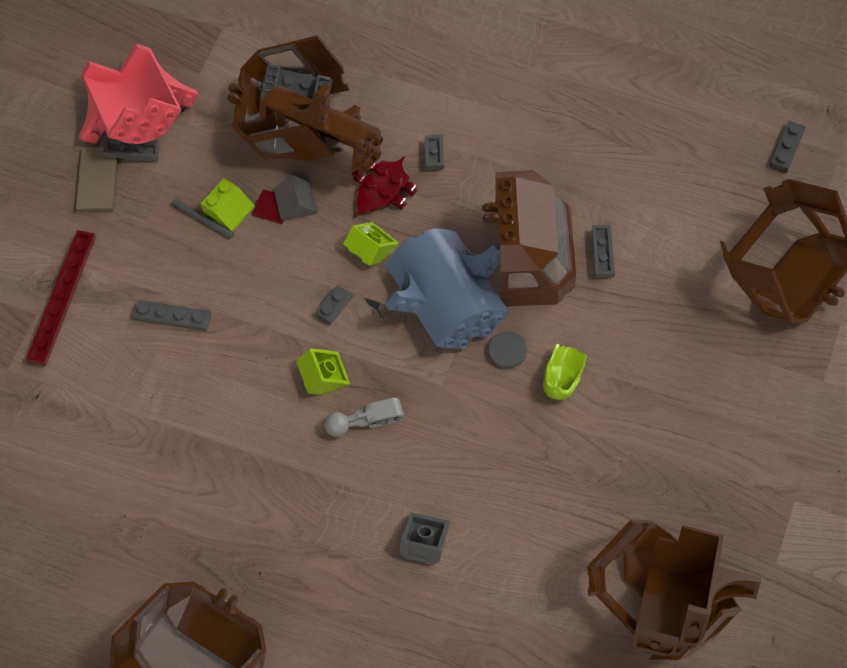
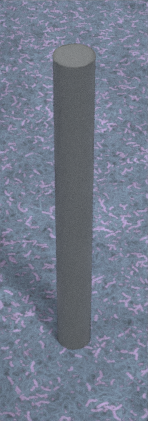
(206, 220)

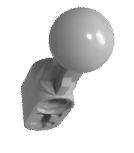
(373, 415)

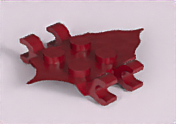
(383, 186)

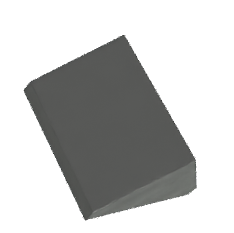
(294, 198)

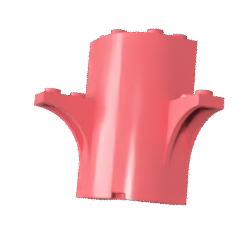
(132, 102)

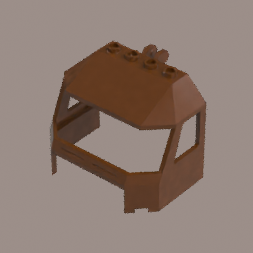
(807, 269)
(636, 568)

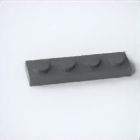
(172, 315)

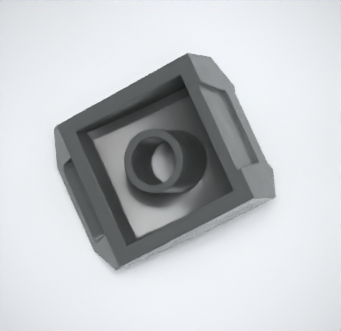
(424, 538)

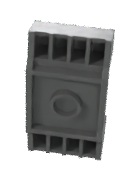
(296, 82)

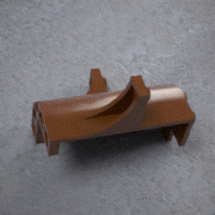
(340, 126)
(682, 589)

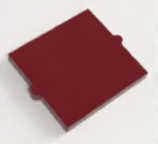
(267, 207)

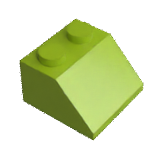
(227, 205)
(370, 243)
(322, 371)

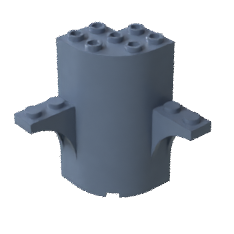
(447, 287)

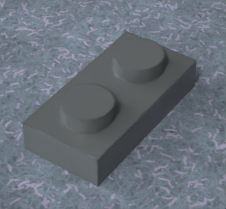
(434, 152)
(333, 305)

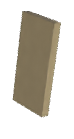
(96, 181)

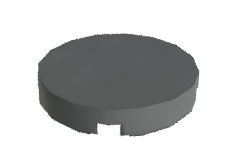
(507, 350)

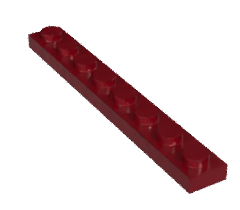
(61, 298)

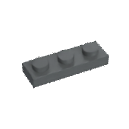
(787, 146)
(142, 151)
(603, 251)

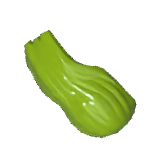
(563, 372)

